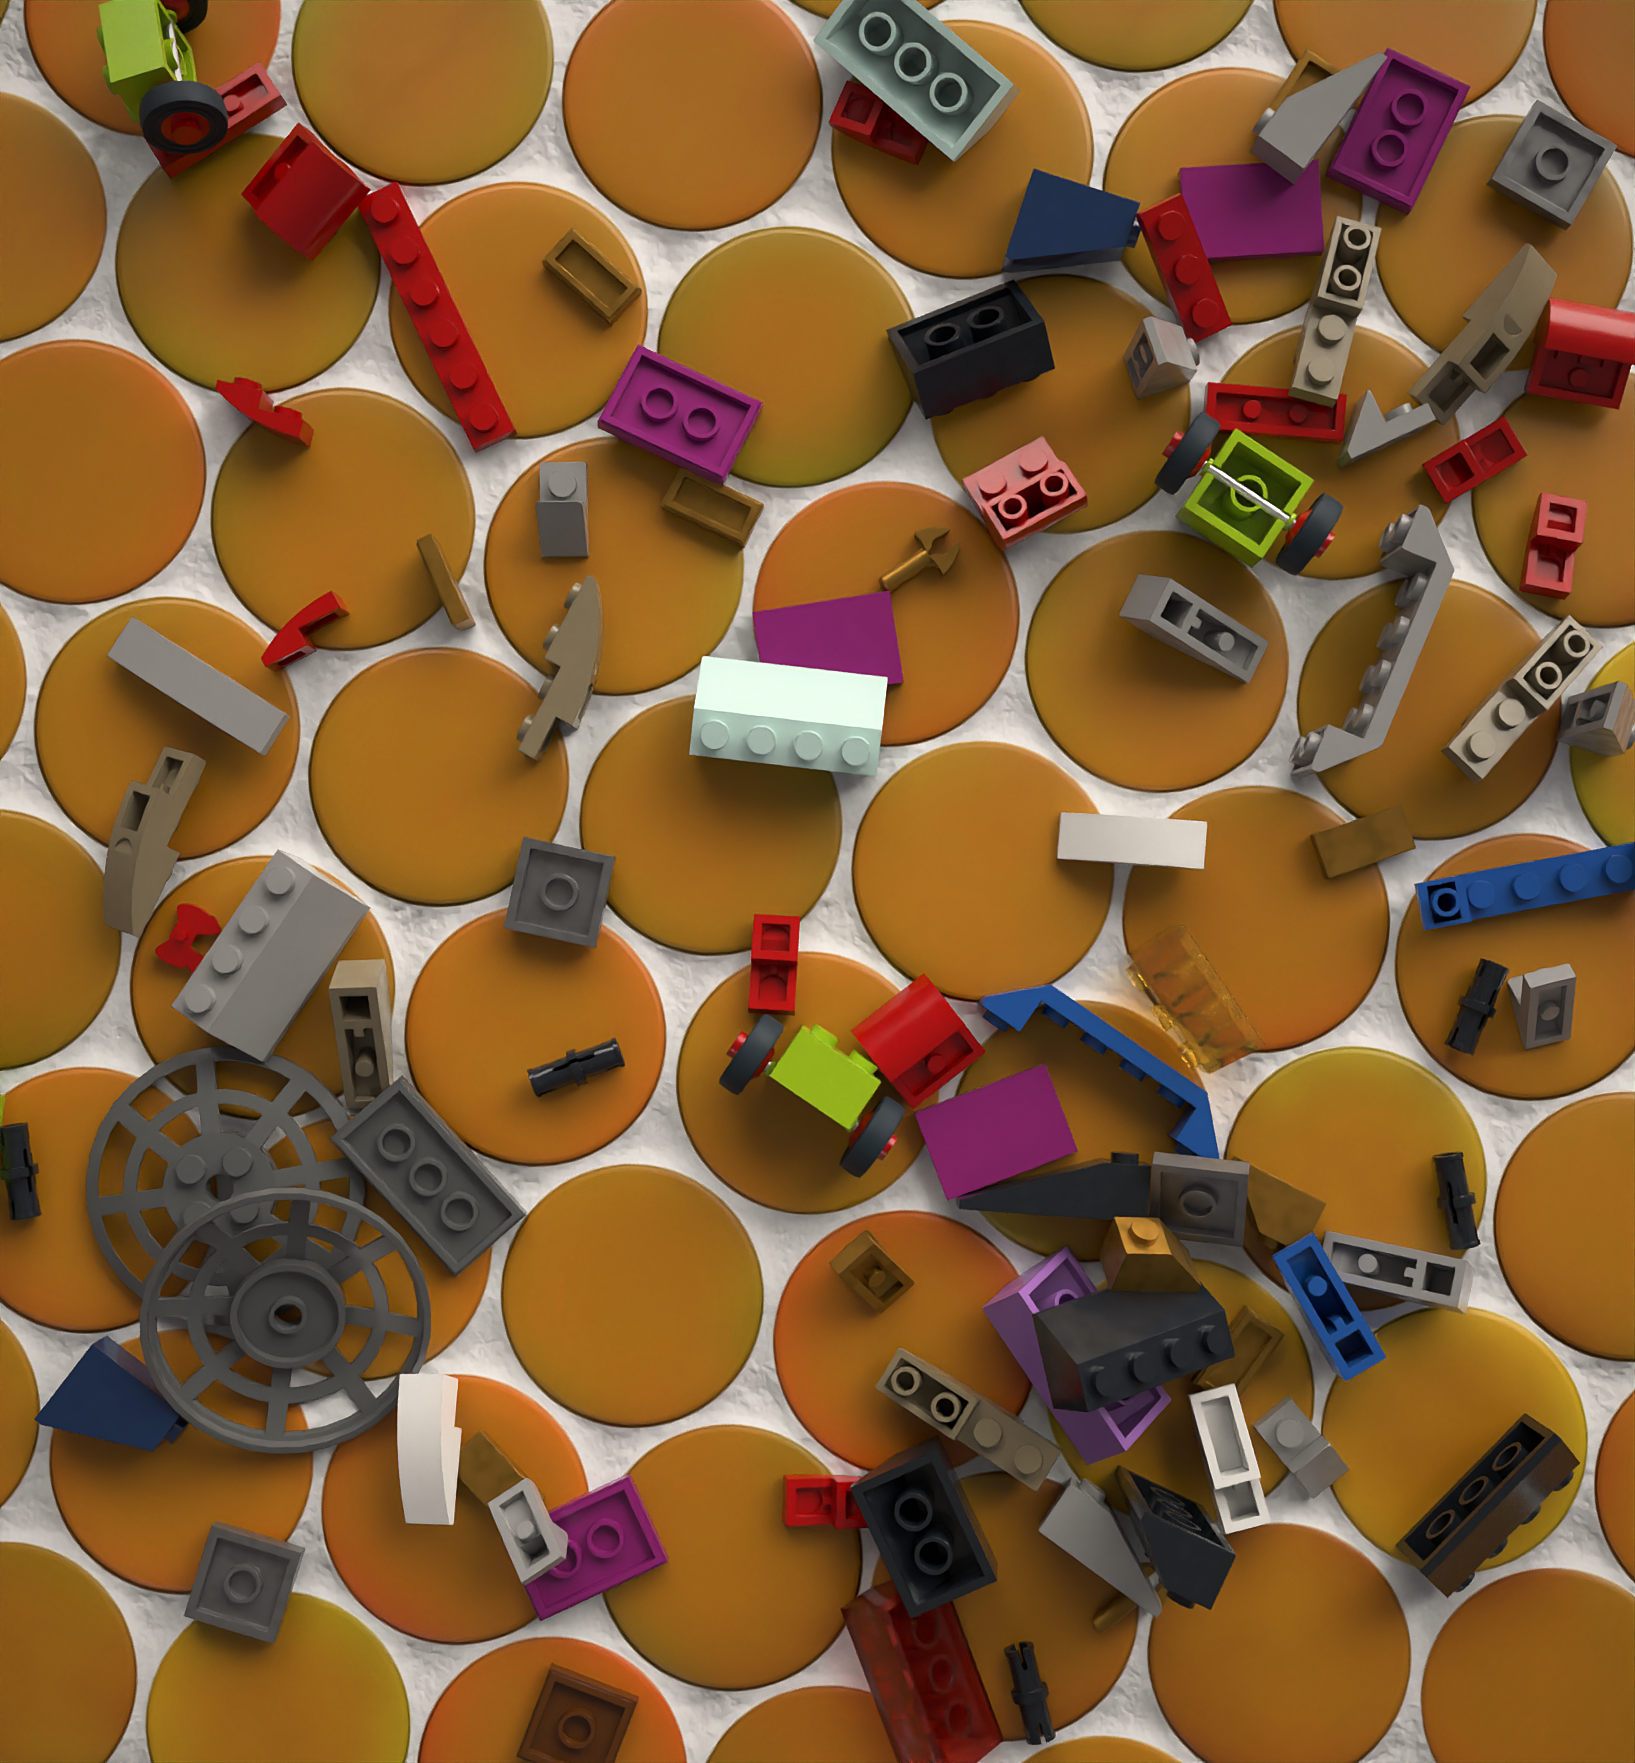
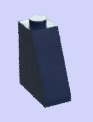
(1069, 226)
(113, 1400)

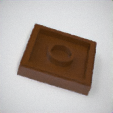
(577, 1720)

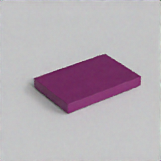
(1398, 131)
(1254, 211)
(680, 415)
(833, 635)
(995, 1131)
(606, 1546)

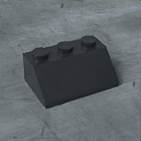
(971, 349)
(925, 1527)

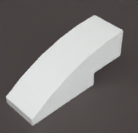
(1132, 840)
(428, 1447)
(1228, 1459)

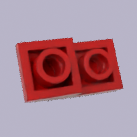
(257, 407)

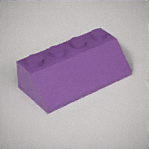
(1045, 1285)

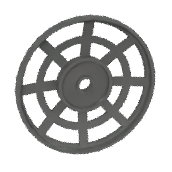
(217, 1152)
(282, 1342)

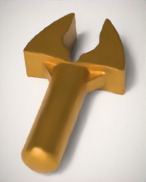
(921, 559)
(1122, 1606)

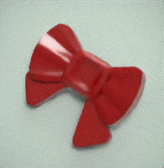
(191, 922)

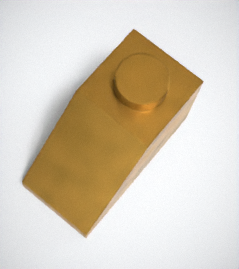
(1279, 1209)
(1146, 1258)

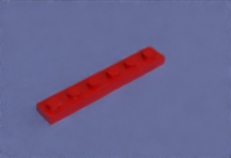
(436, 317)

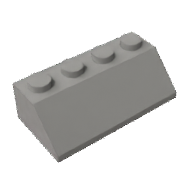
(271, 956)

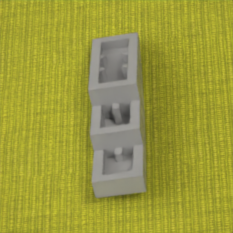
(198, 686)

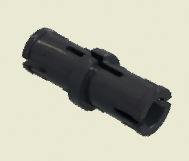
(1477, 1006)
(576, 1067)
(19, 1171)
(1456, 1200)
(1029, 1692)

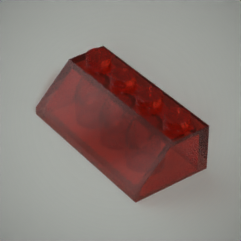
(922, 1679)

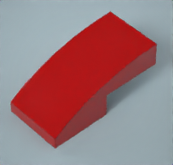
(874, 123)
(1474, 460)
(1552, 546)
(293, 640)
(774, 964)
(821, 1501)

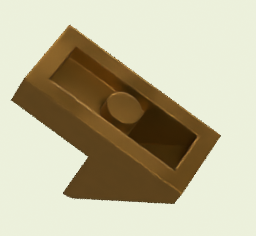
(872, 1271)

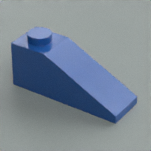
(1327, 1308)

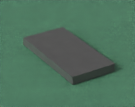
(428, 1175)

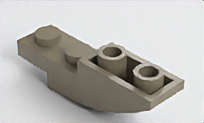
(1333, 311)
(1491, 339)
(577, 653)
(1520, 698)
(138, 849)
(969, 1417)

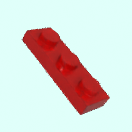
(248, 101)
(1183, 268)
(1273, 413)

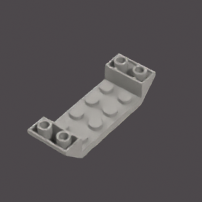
(1417, 551)

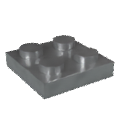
(1551, 165)
(559, 892)
(1200, 1197)
(244, 1582)

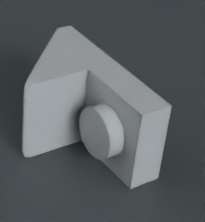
(1371, 433)
(563, 509)
(1543, 1004)
(1300, 1446)
(528, 1531)

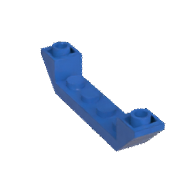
(1526, 885)
(1194, 1127)

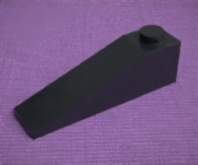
(1081, 1190)

